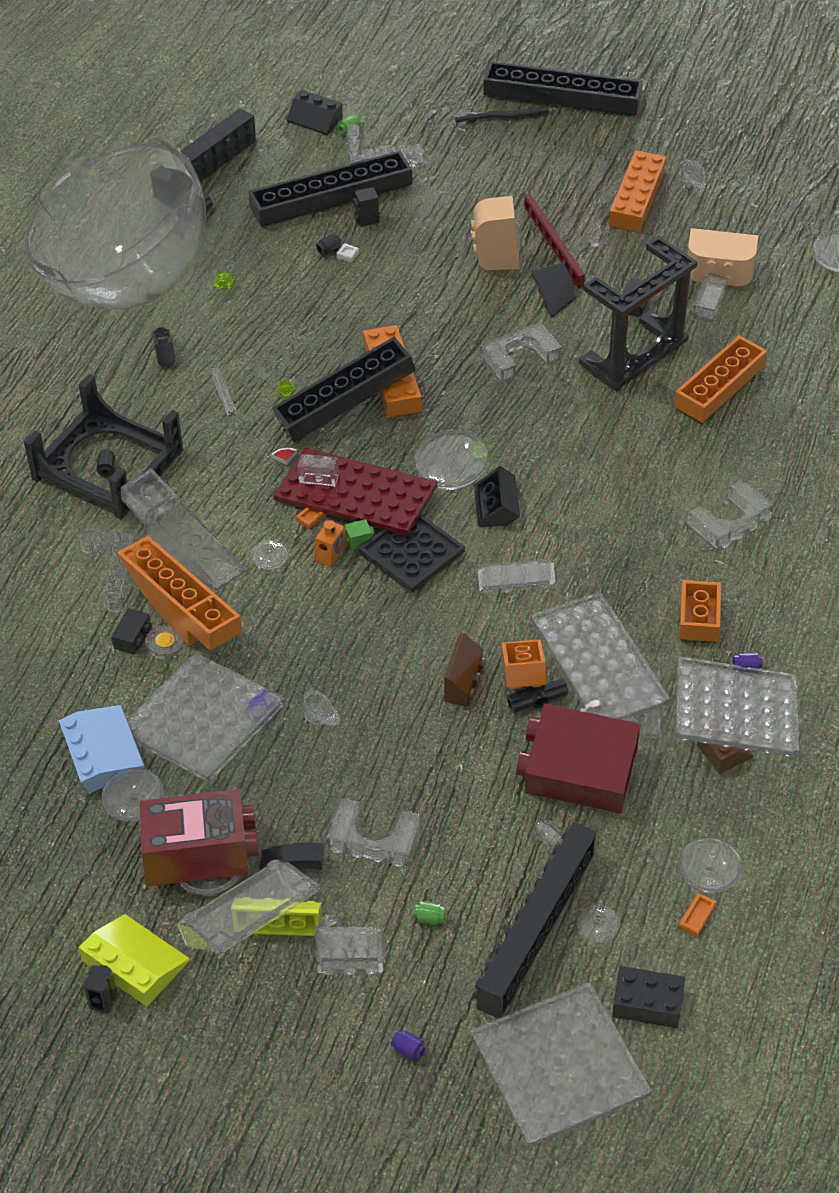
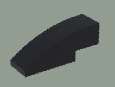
(297, 854)

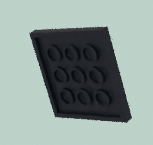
(412, 557)

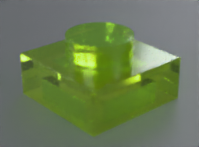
(223, 280)

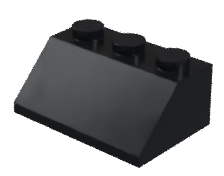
(315, 112)
(497, 499)

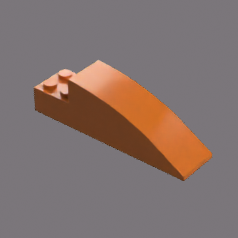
(180, 596)

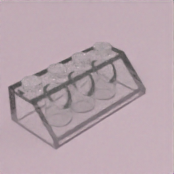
(515, 574)

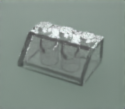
(349, 950)

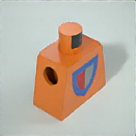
(330, 543)

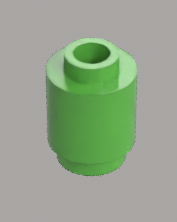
(342, 125)
(429, 913)

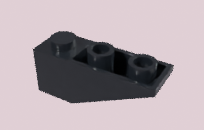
(163, 345)

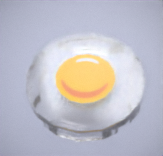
(164, 642)

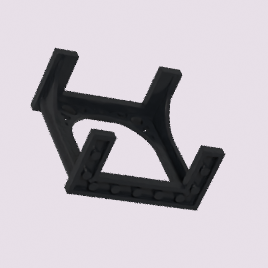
(620, 364)
(97, 411)

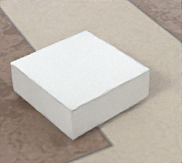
(347, 252)

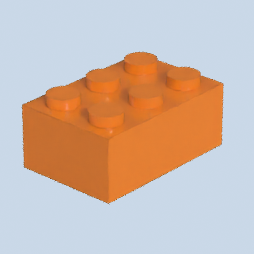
(700, 610)
(524, 664)

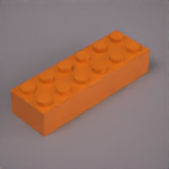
(637, 191)
(720, 378)
(403, 395)

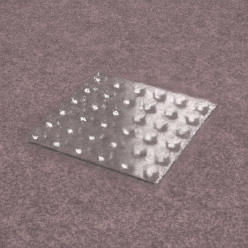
(736, 706)
(203, 716)
(559, 1064)

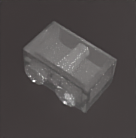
(318, 469)

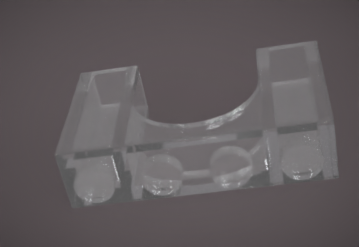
(533, 337)
(720, 532)
(394, 849)

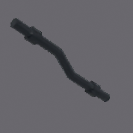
(471, 117)

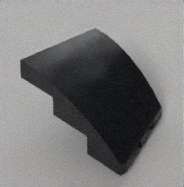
(554, 287)

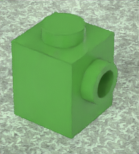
(358, 533)

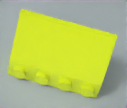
(136, 956)

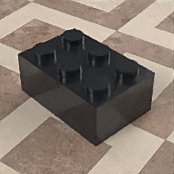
(648, 996)

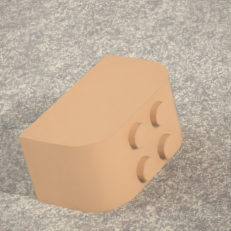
(495, 234)
(723, 255)

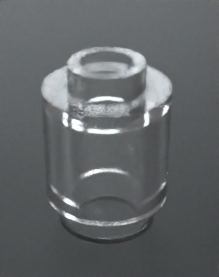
(548, 833)

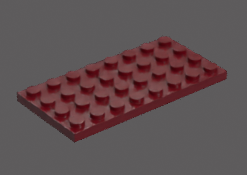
(362, 492)

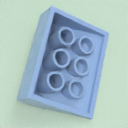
(100, 745)

